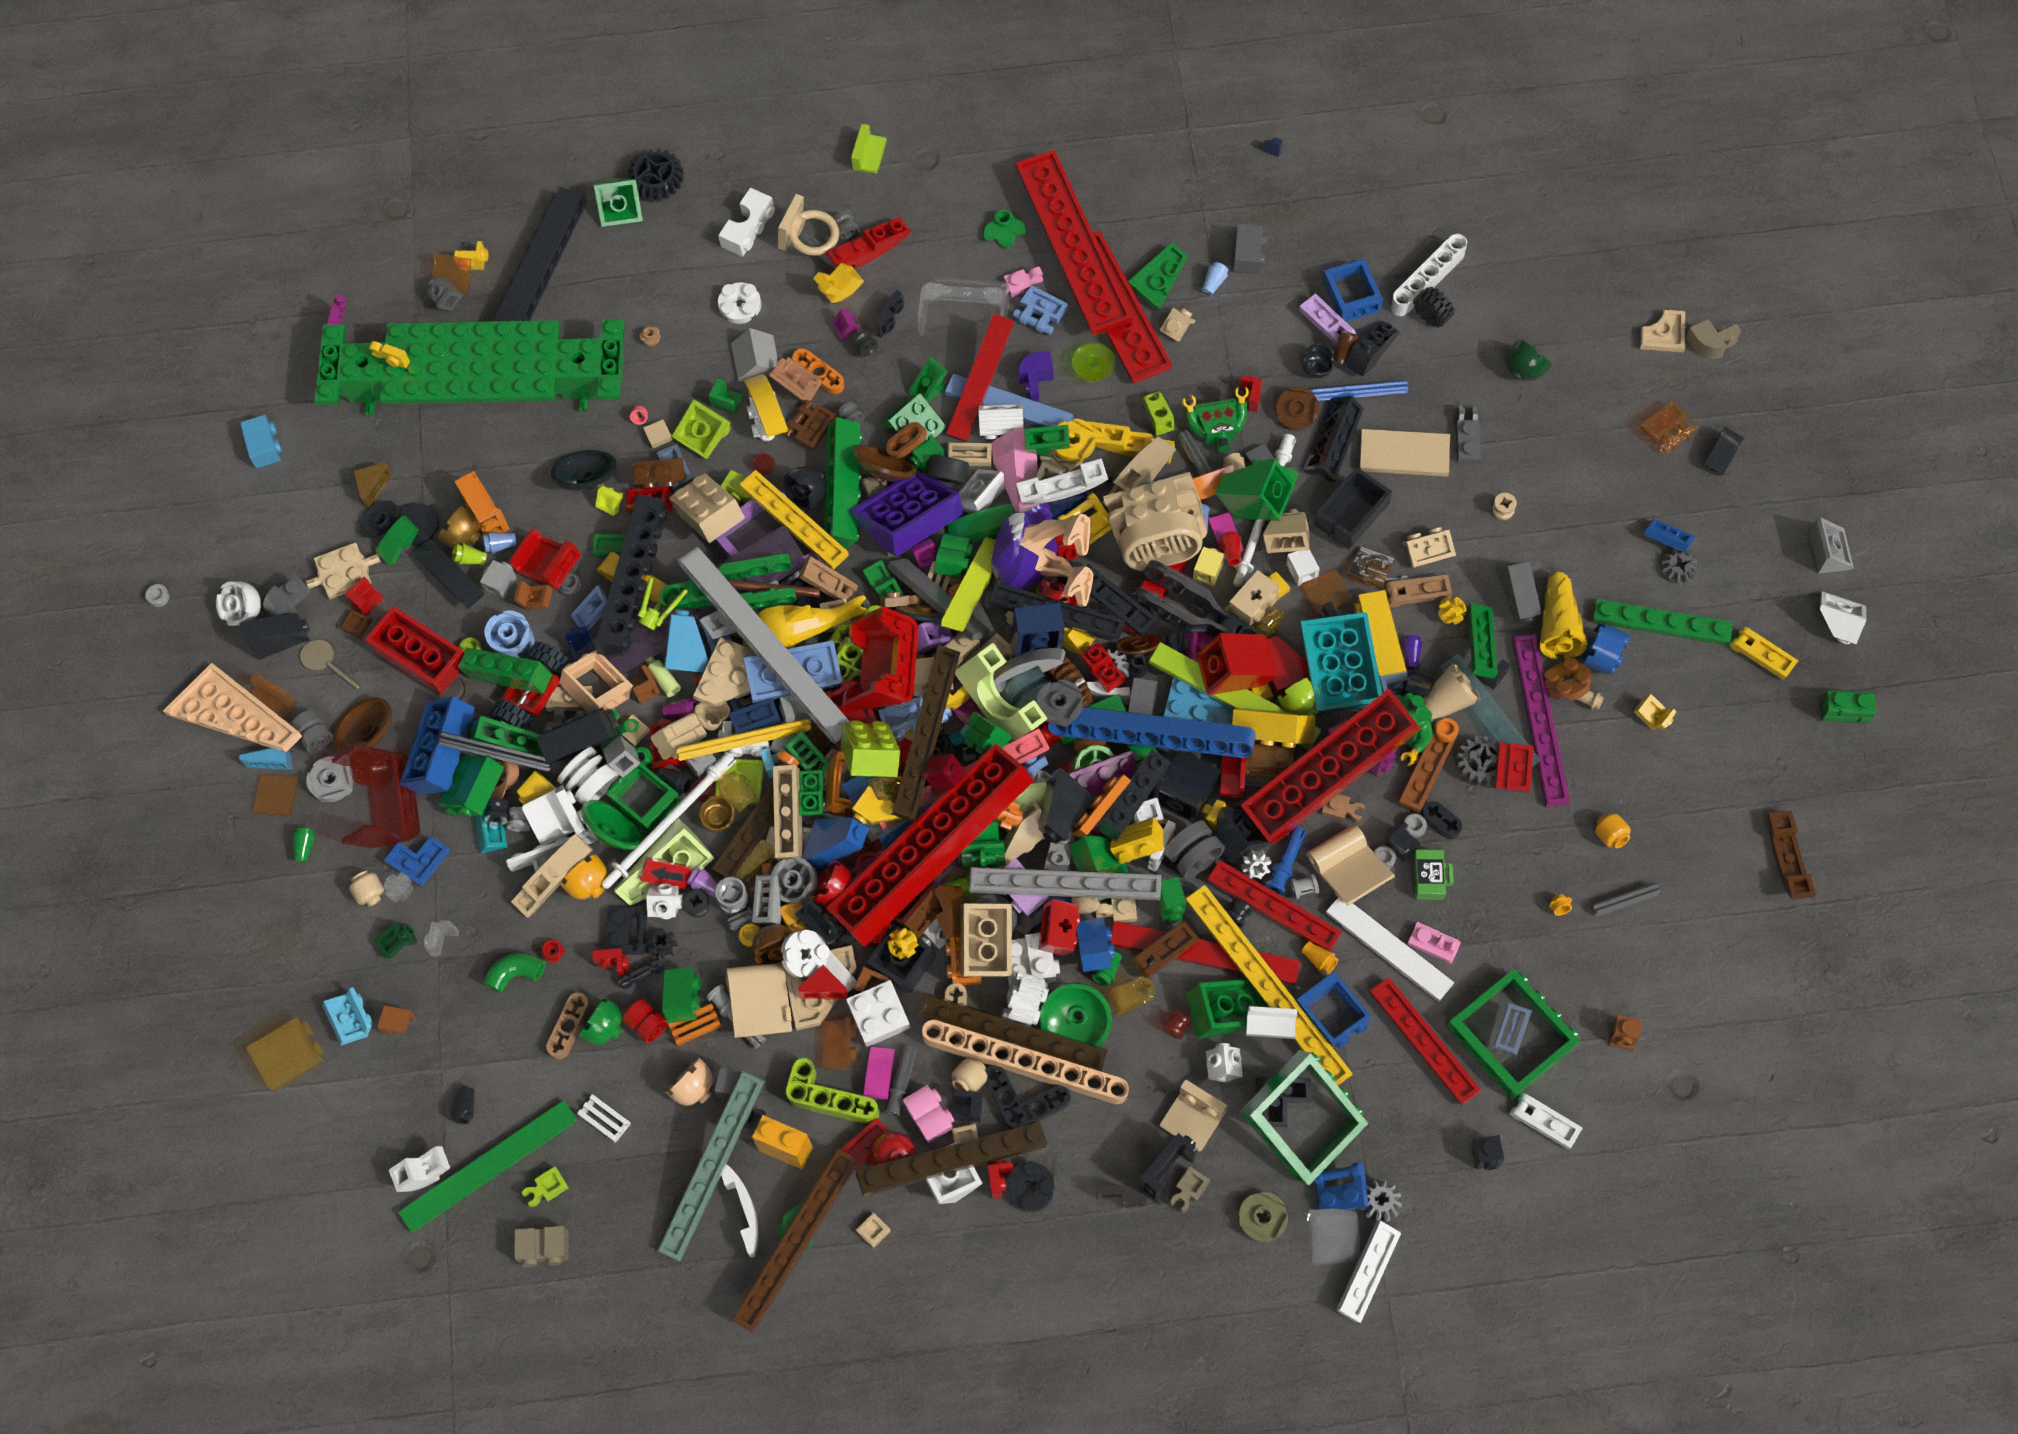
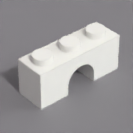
(740, 236)

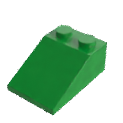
(1221, 1007)

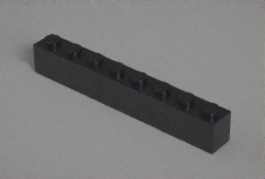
(542, 256)

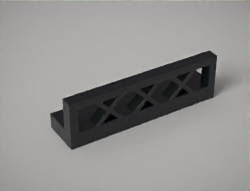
(1338, 437)

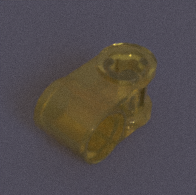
(1128, 996)

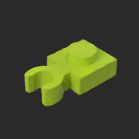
(548, 1186)

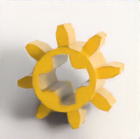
(1452, 610)
(902, 943)

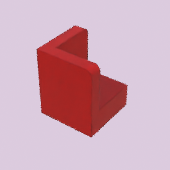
(364, 596)

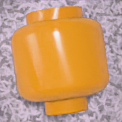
(1612, 830)

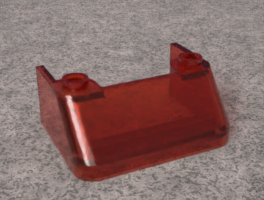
(391, 804)

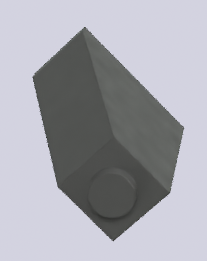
(1520, 590)
(1143, 696)

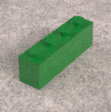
(505, 670)

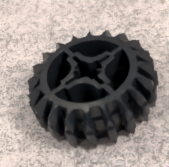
(662, 165)

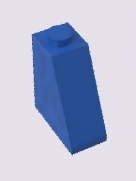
(833, 840)

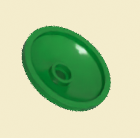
(611, 825)
(1059, 1017)

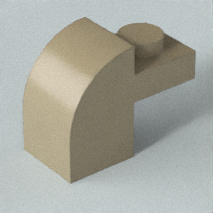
(1710, 343)

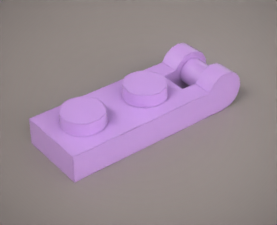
(1324, 318)

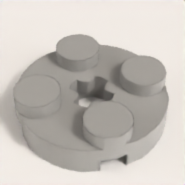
(329, 792)

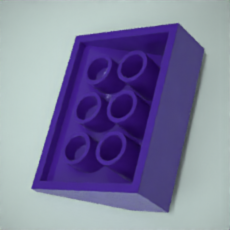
(908, 512)

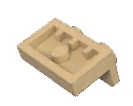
(1430, 547)

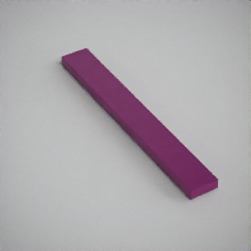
(1540, 720)

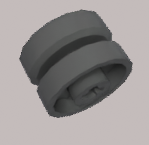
(1194, 849)

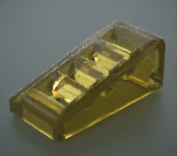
(760, 855)

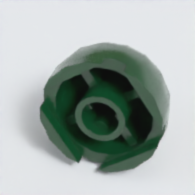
(1526, 361)

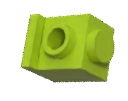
(732, 486)

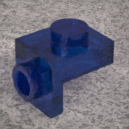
(579, 642)

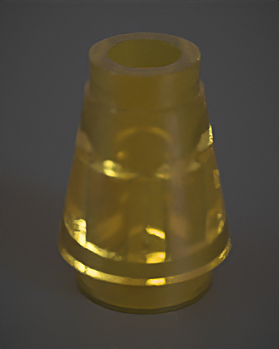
(1270, 623)

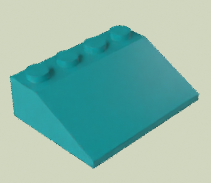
(1341, 662)

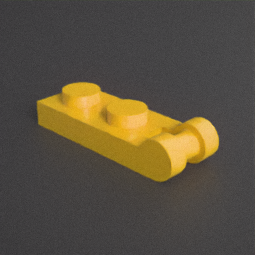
(1764, 653)

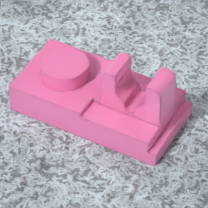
(1434, 943)

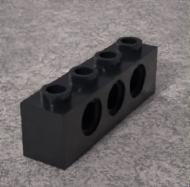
(1133, 795)

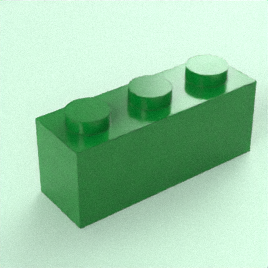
(505, 735)

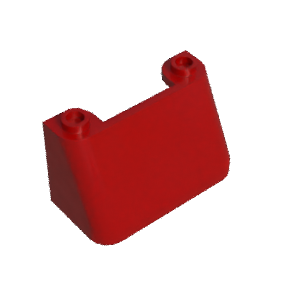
(887, 659)

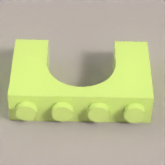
(978, 680)

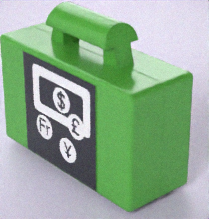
(1430, 874)

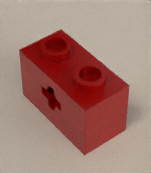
(1059, 927)

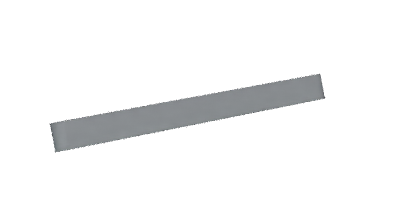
(764, 643)

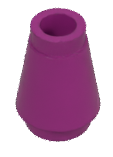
(679, 709)

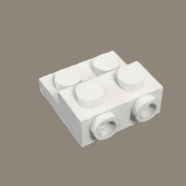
(1032, 961)

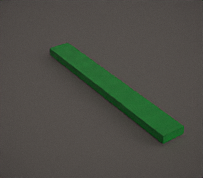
(487, 1166)

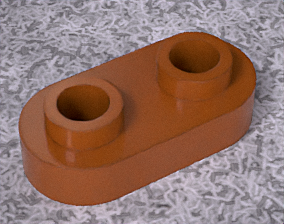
(907, 439)

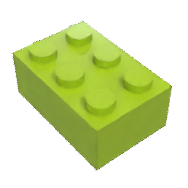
(870, 749)

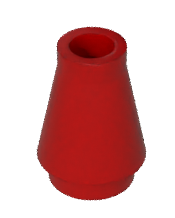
(1231, 546)

